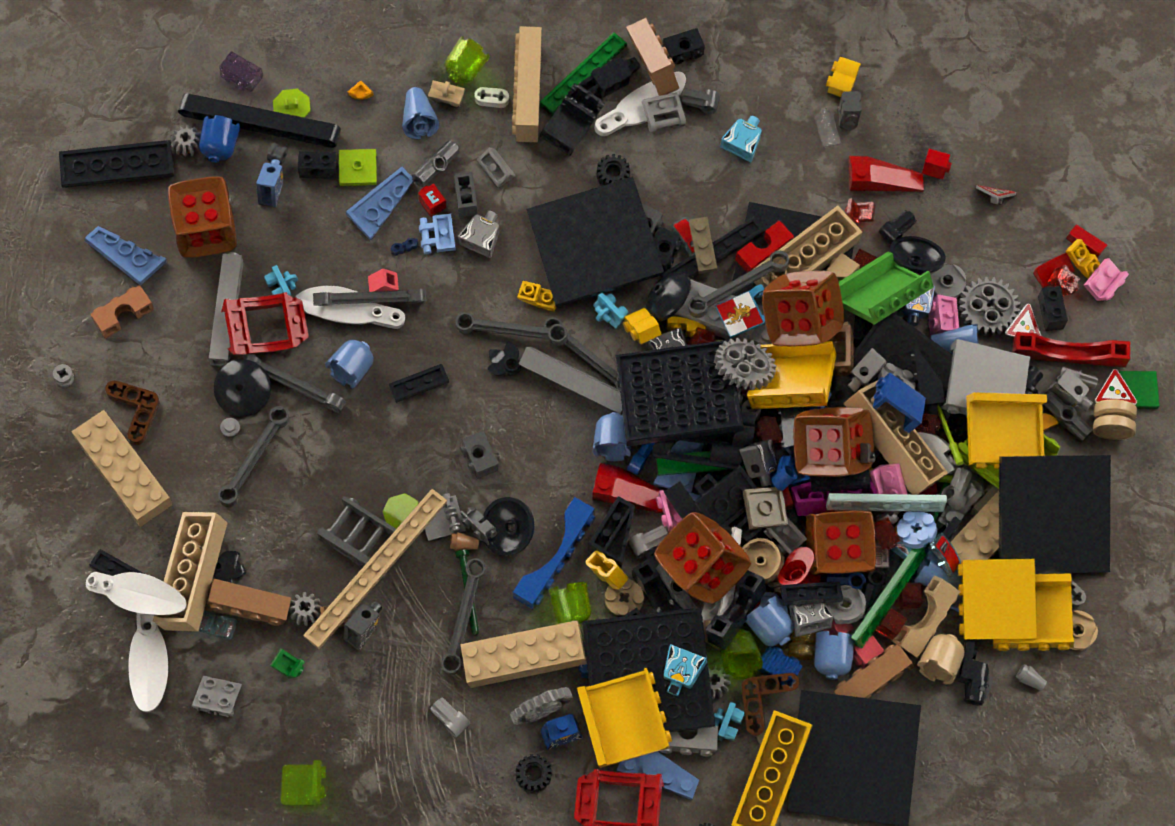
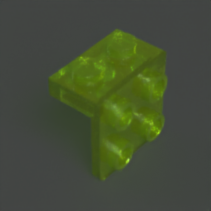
(303, 784)

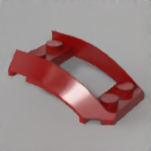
(238, 325)
(649, 796)

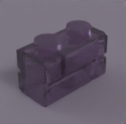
(241, 72)

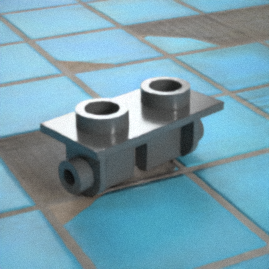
(481, 530)

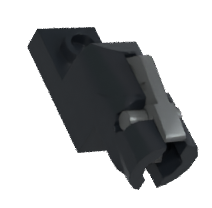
(974, 676)

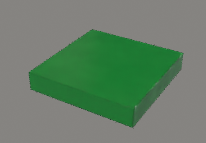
(1143, 387)

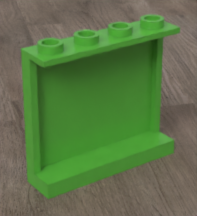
(882, 288)

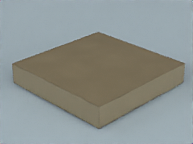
(765, 508)

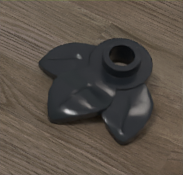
(502, 359)
(229, 567)

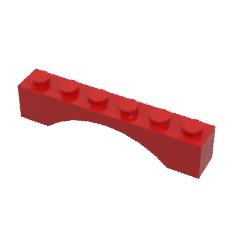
(1104, 353)

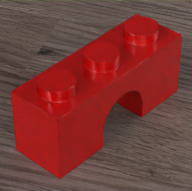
(775, 236)

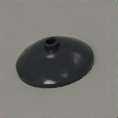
(917, 254)
(668, 295)
(255, 389)
(502, 515)

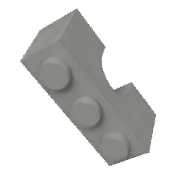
(704, 743)

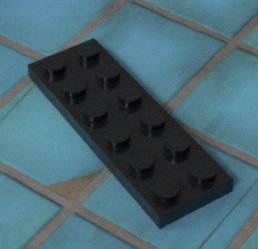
(116, 163)

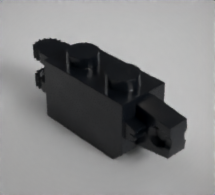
(610, 77)

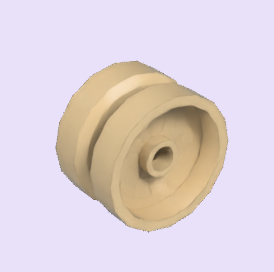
(1115, 419)
(764, 549)

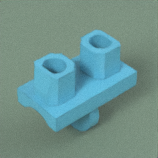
(276, 277)
(608, 311)
(732, 714)

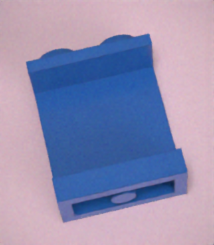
(902, 397)

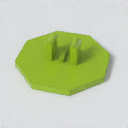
(292, 103)
(398, 509)

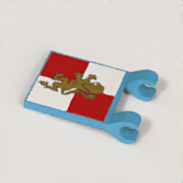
(741, 312)

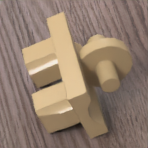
(446, 93)

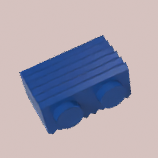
(778, 663)

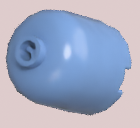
(350, 362)
(611, 438)
(771, 623)
(833, 654)

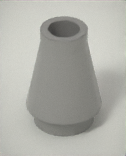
(1030, 677)

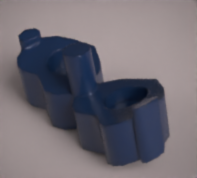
(408, 245)

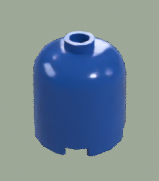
(218, 138)

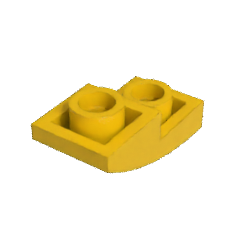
(1083, 260)
(537, 296)
(685, 324)

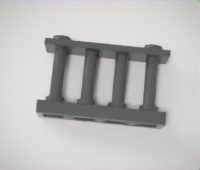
(345, 546)

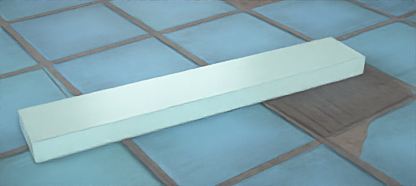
(886, 502)

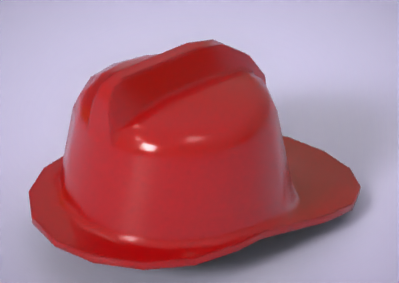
(797, 567)

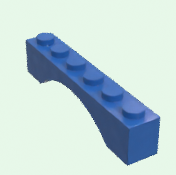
(532, 586)

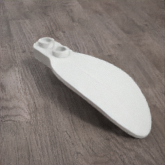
(630, 109)
(351, 313)
(138, 593)
(148, 664)

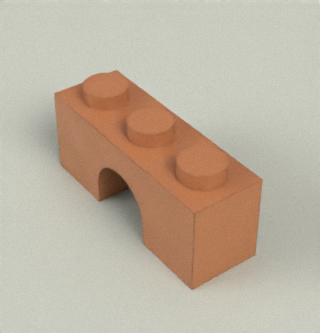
(133, 300)

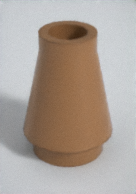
(463, 542)

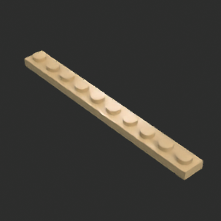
(375, 569)

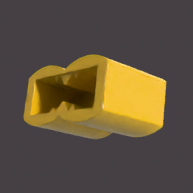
(843, 77)
(641, 326)
(607, 570)

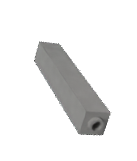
(228, 288)
(572, 378)

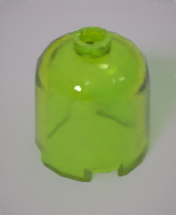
(465, 60)
(571, 602)
(741, 656)

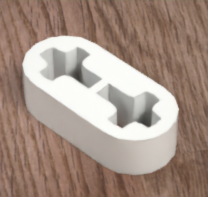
(491, 97)

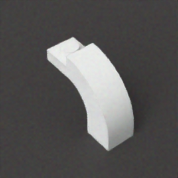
(940, 449)

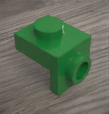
(287, 664)

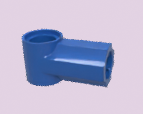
(785, 473)
(845, 578)

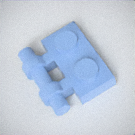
(443, 232)

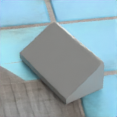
(495, 167)

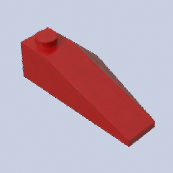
(876, 175)
(615, 481)

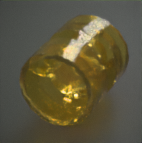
(802, 646)

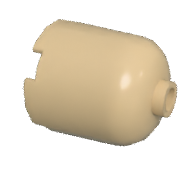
(942, 658)

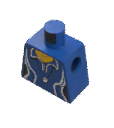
(561, 731)

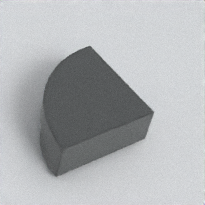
(866, 455)

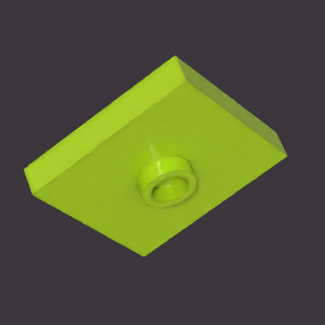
(357, 167)

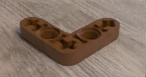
(142, 408)
(761, 689)

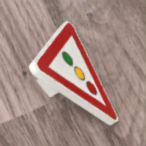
(1024, 322)
(1115, 389)

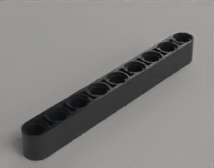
(261, 120)

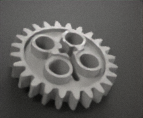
(999, 294)
(745, 364)
(541, 705)

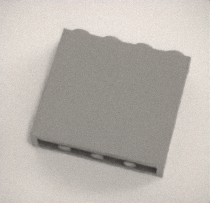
(983, 371)

